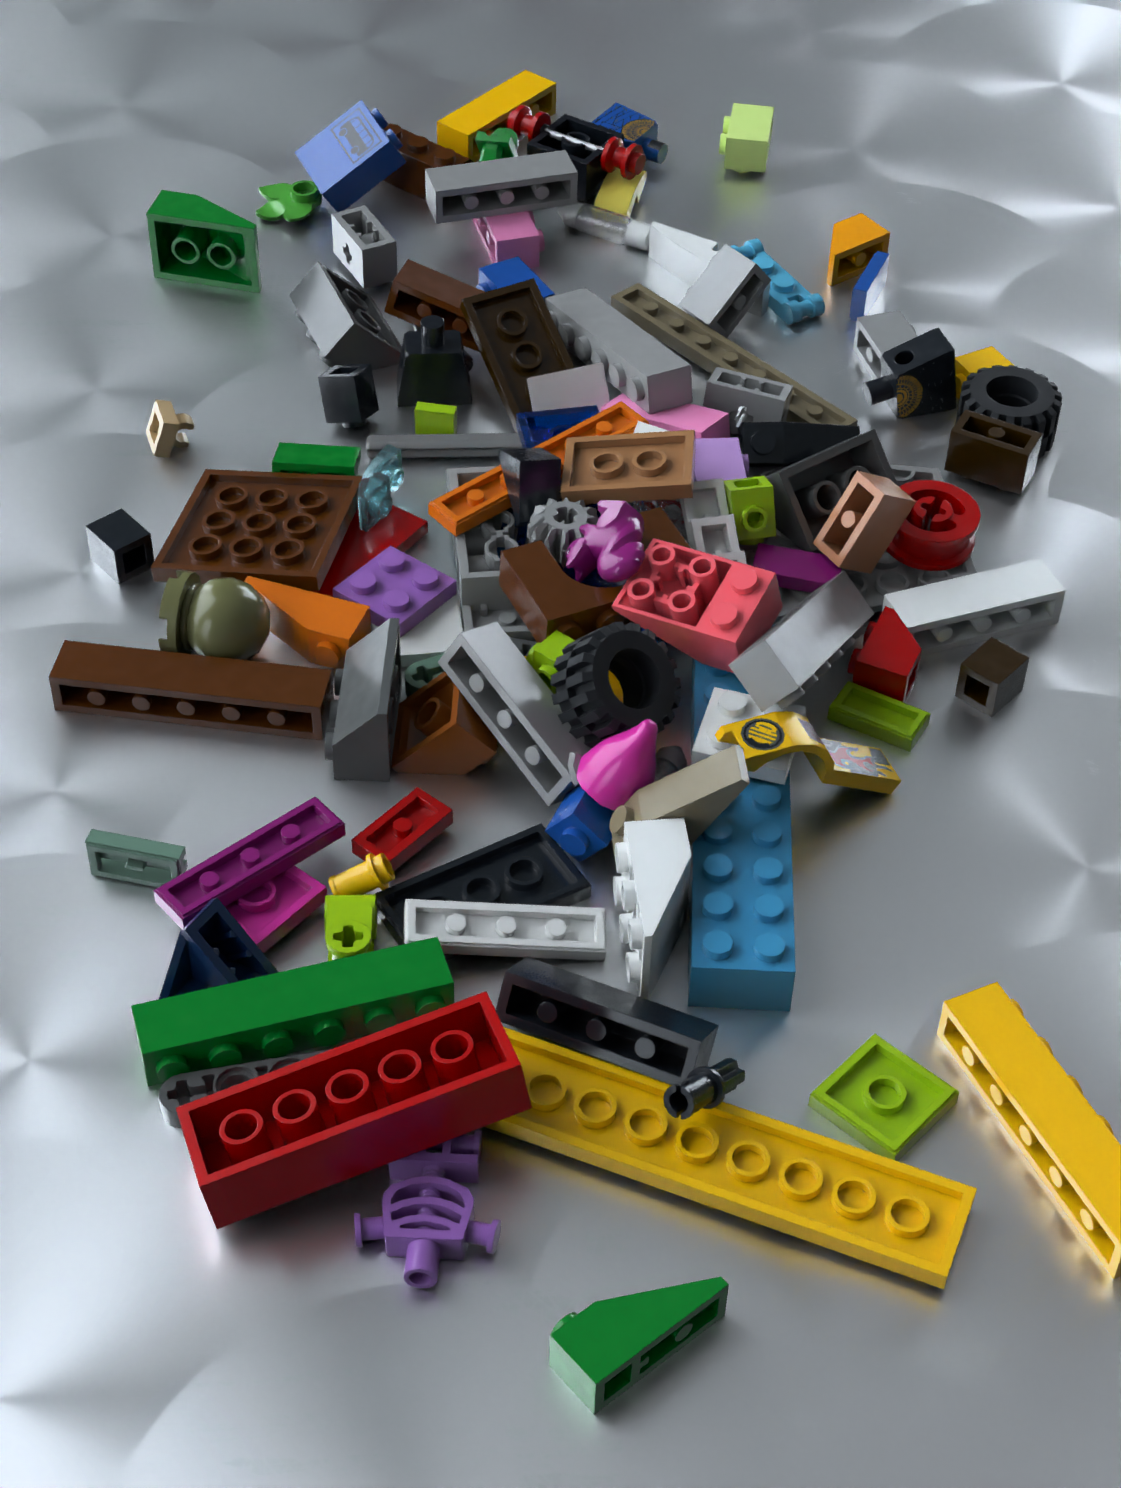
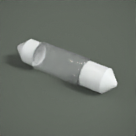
(606, 224)

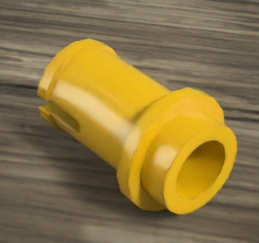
(363, 877)

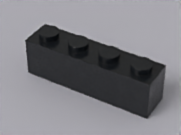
(604, 1021)

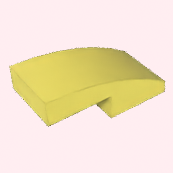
(620, 193)

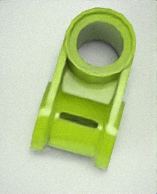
(350, 924)

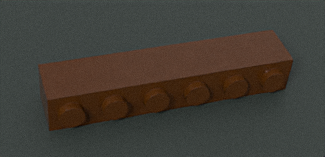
(192, 689)

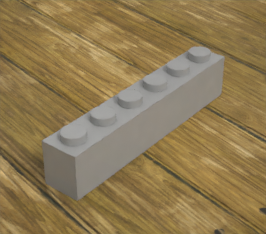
(630, 356)
(803, 644)

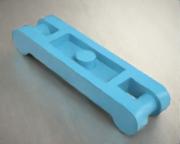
(786, 294)

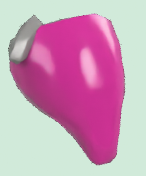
(617, 765)

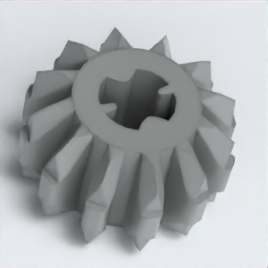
(559, 525)

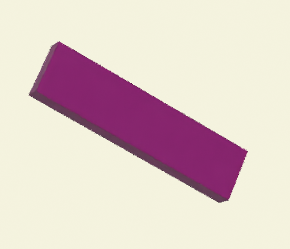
(251, 861)

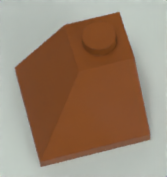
(440, 732)

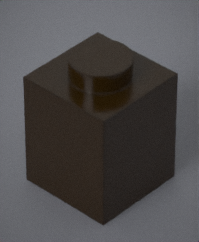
(991, 676)

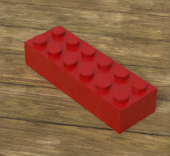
(352, 1109)

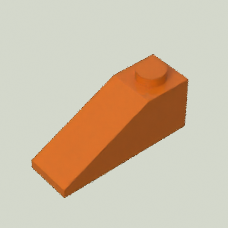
(312, 622)

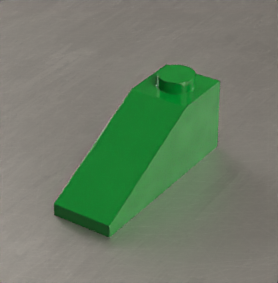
(629, 1336)

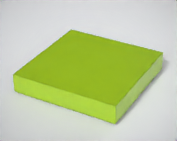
(883, 1098)

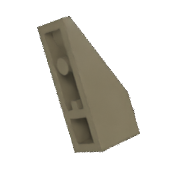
(693, 793)

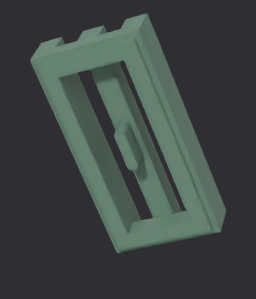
(134, 858)

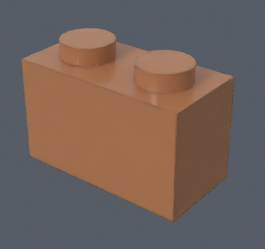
(864, 522)

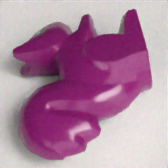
(610, 544)

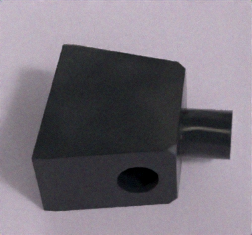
(433, 366)

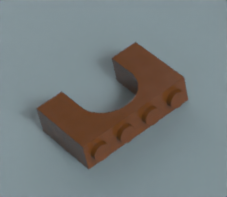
(553, 600)

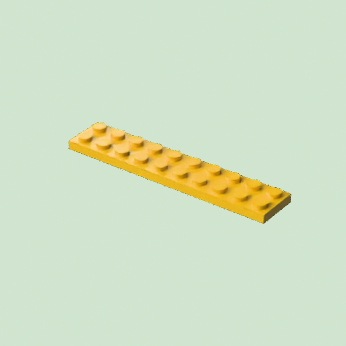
(741, 1163)

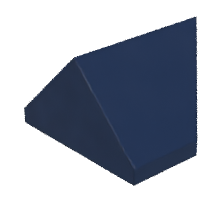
(213, 953)

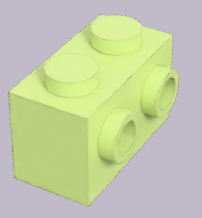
(747, 137)

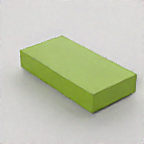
(878, 716)

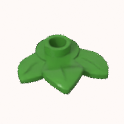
(289, 201)

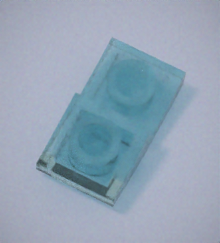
(376, 485)

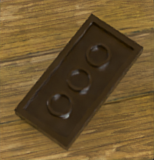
(515, 340)

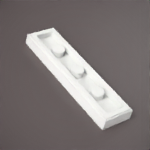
(508, 929)

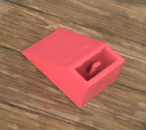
(700, 602)

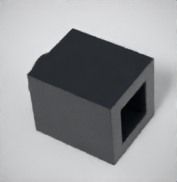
(348, 394)
(120, 546)

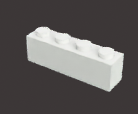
(979, 606)

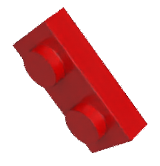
(404, 828)

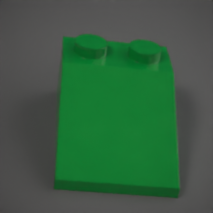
(202, 243)

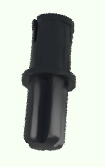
(703, 1088)

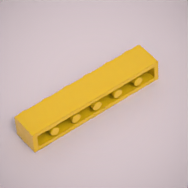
(1041, 1112)

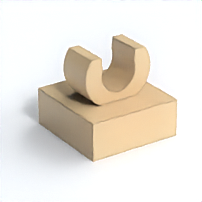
(164, 427)

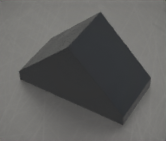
(530, 479)

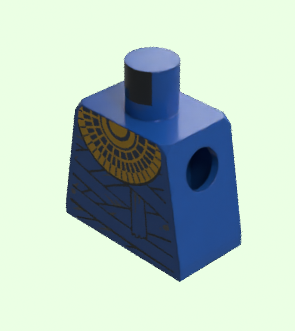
(636, 129)

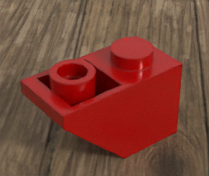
(888, 657)

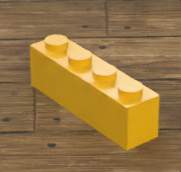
(492, 110)

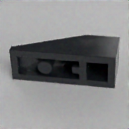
(788, 441)

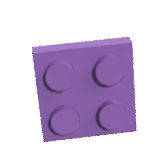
(397, 588)

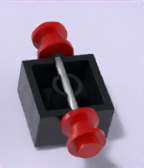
(590, 147)

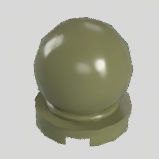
(213, 618)

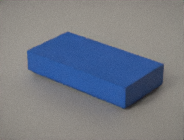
(869, 286)

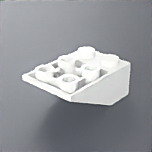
(653, 895)

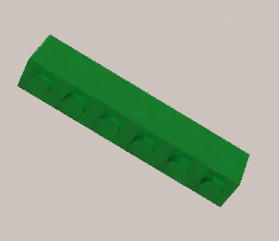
(291, 1010)

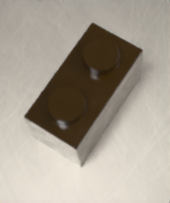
(993, 451)

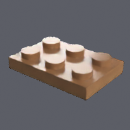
(629, 467)

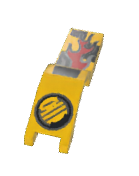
(833, 761)

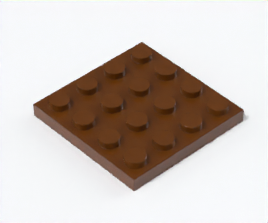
(261, 527)

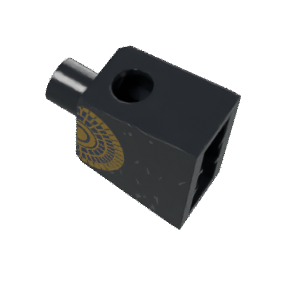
(916, 377)

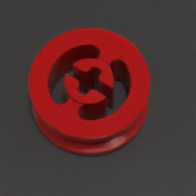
(951, 530)

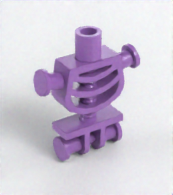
(429, 1212)

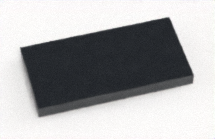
(515, 870)

